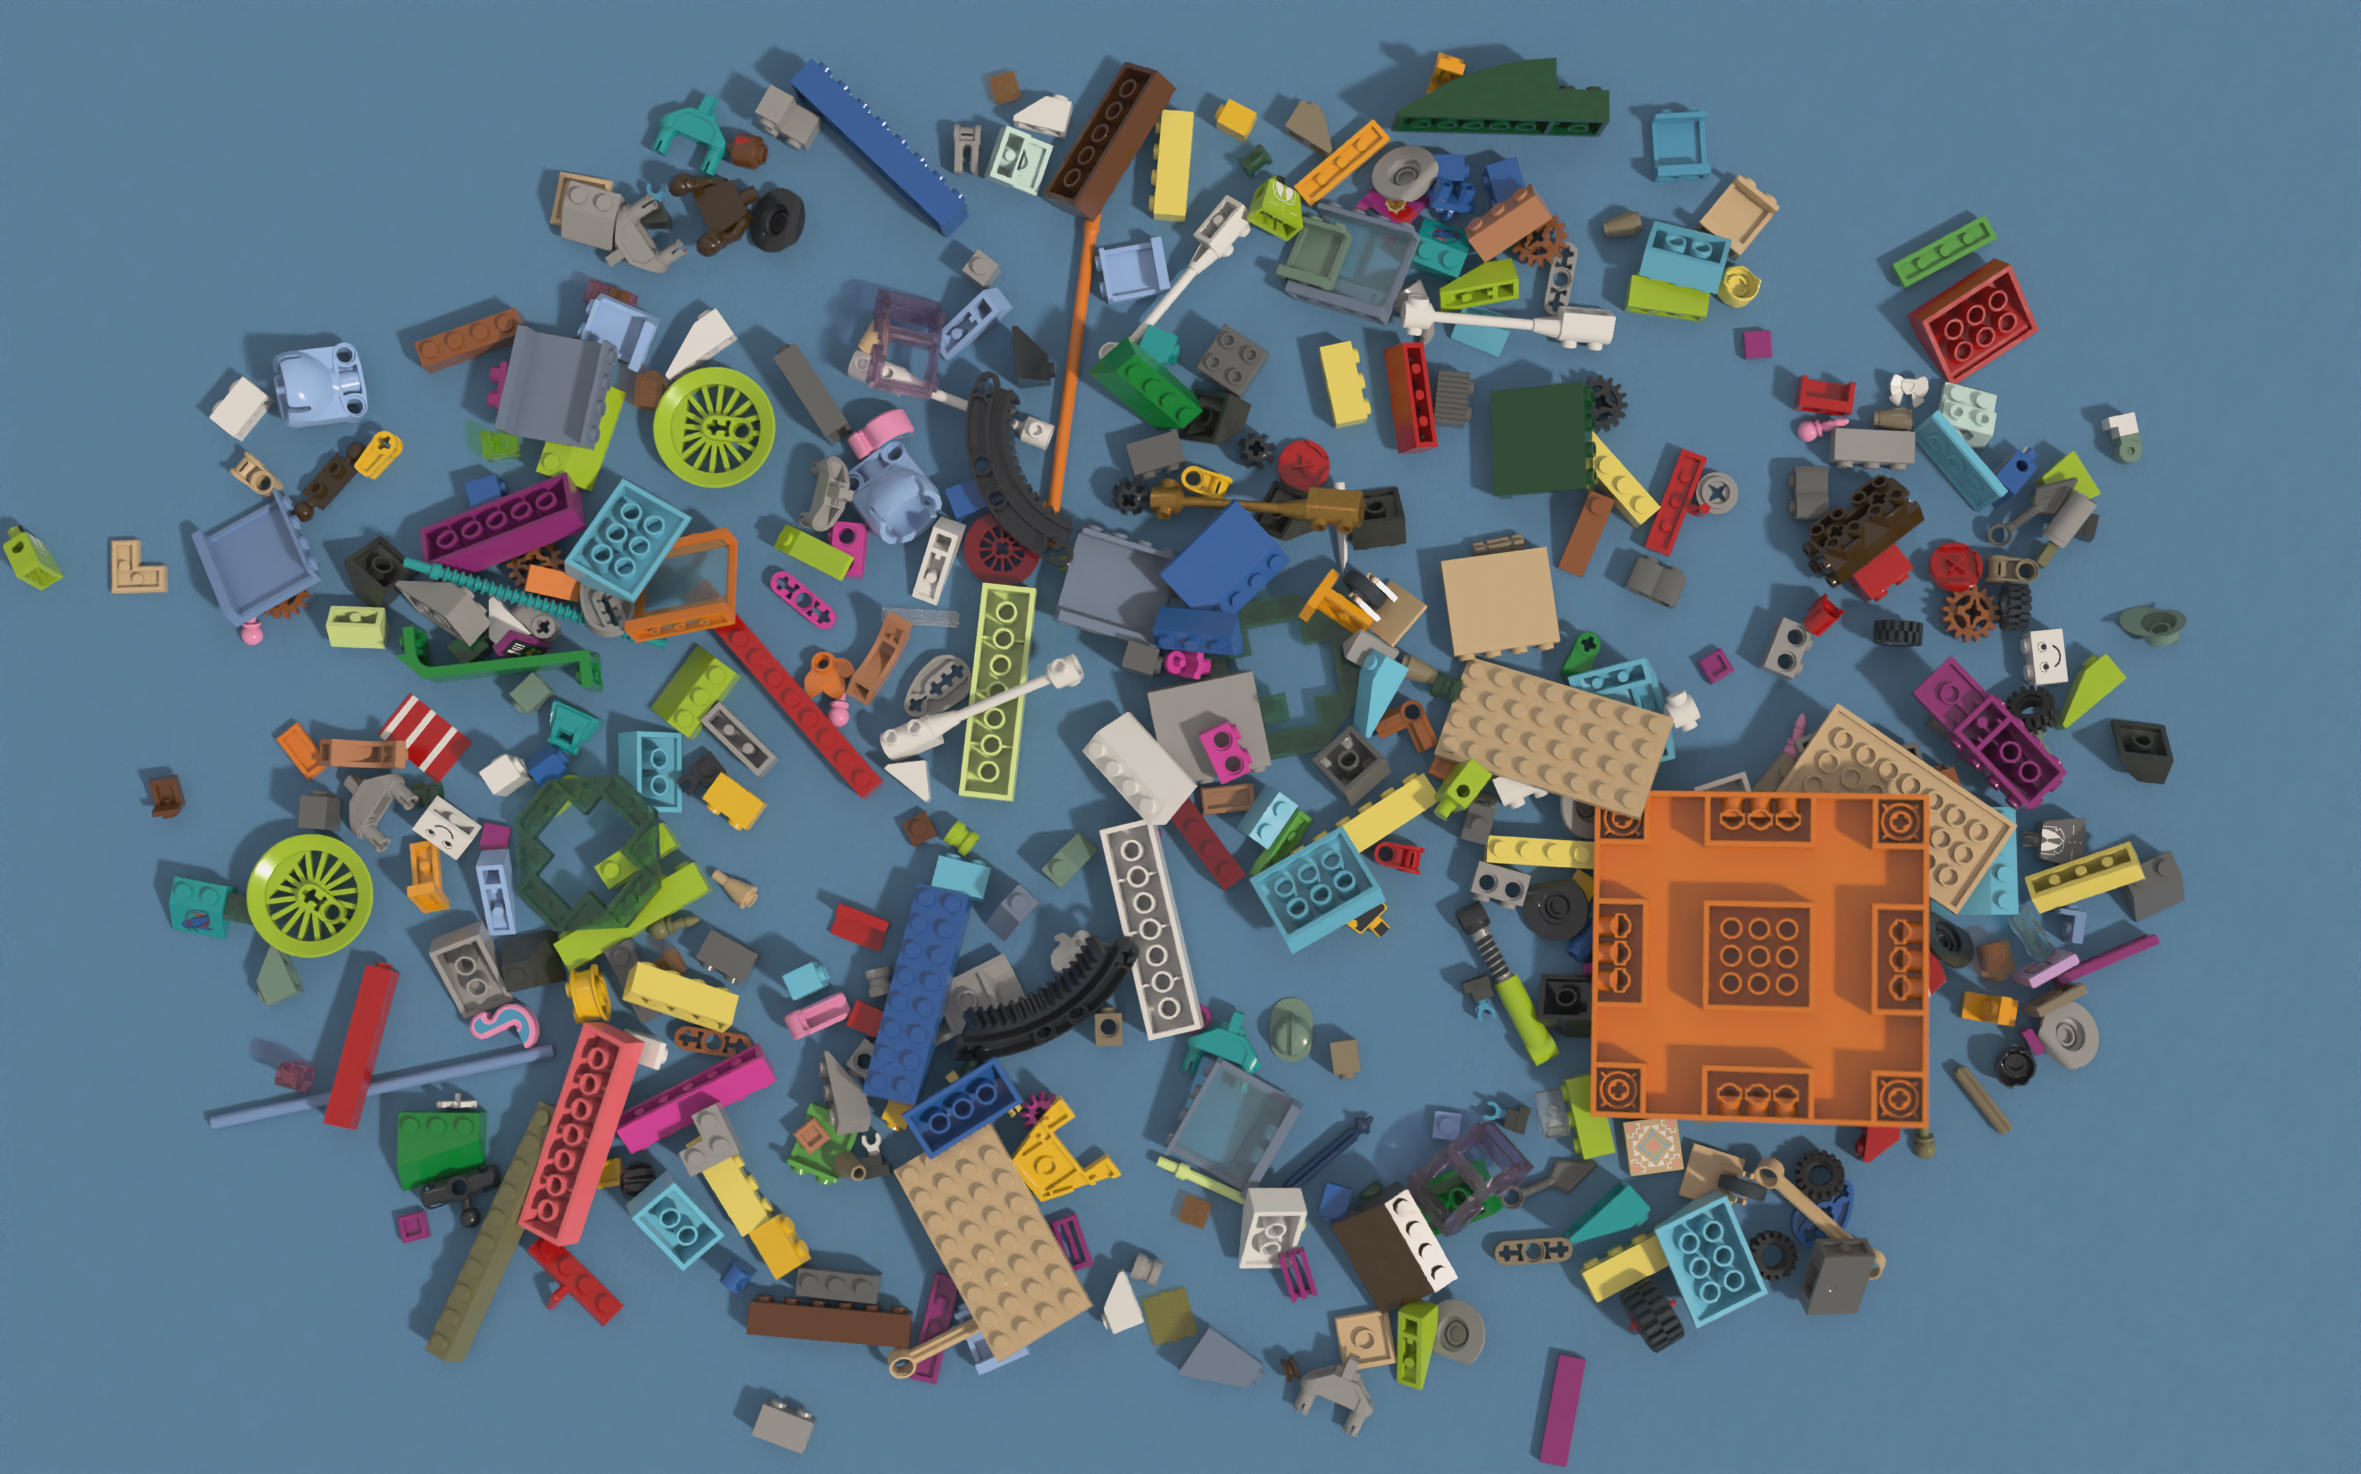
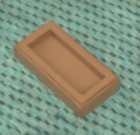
(1227, 798)

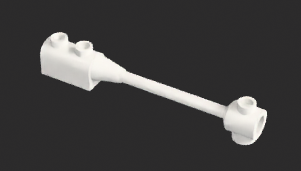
(1216, 240)
(1569, 325)
(1030, 430)
(1678, 706)
(927, 731)

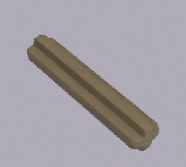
(1982, 1099)

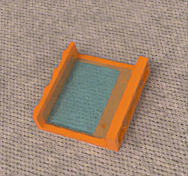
(689, 589)

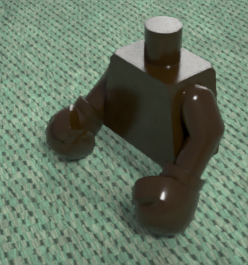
(721, 206)

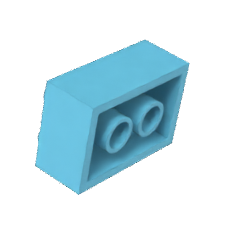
(1685, 257)
(675, 1220)

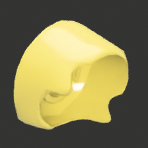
(1738, 286)

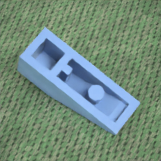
(973, 321)
(497, 891)

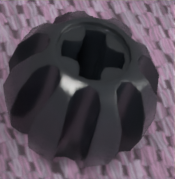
(1247, 452)
(1128, 488)
(636, 1178)

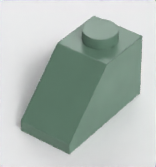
(1069, 860)
(277, 979)

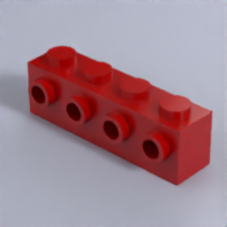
(1410, 398)

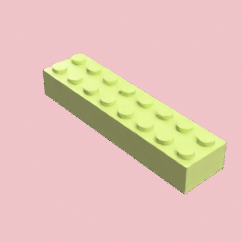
(998, 665)

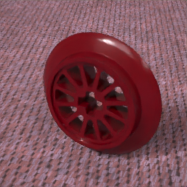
(977, 565)

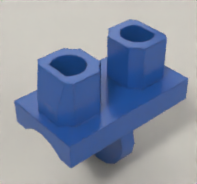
(1451, 202)

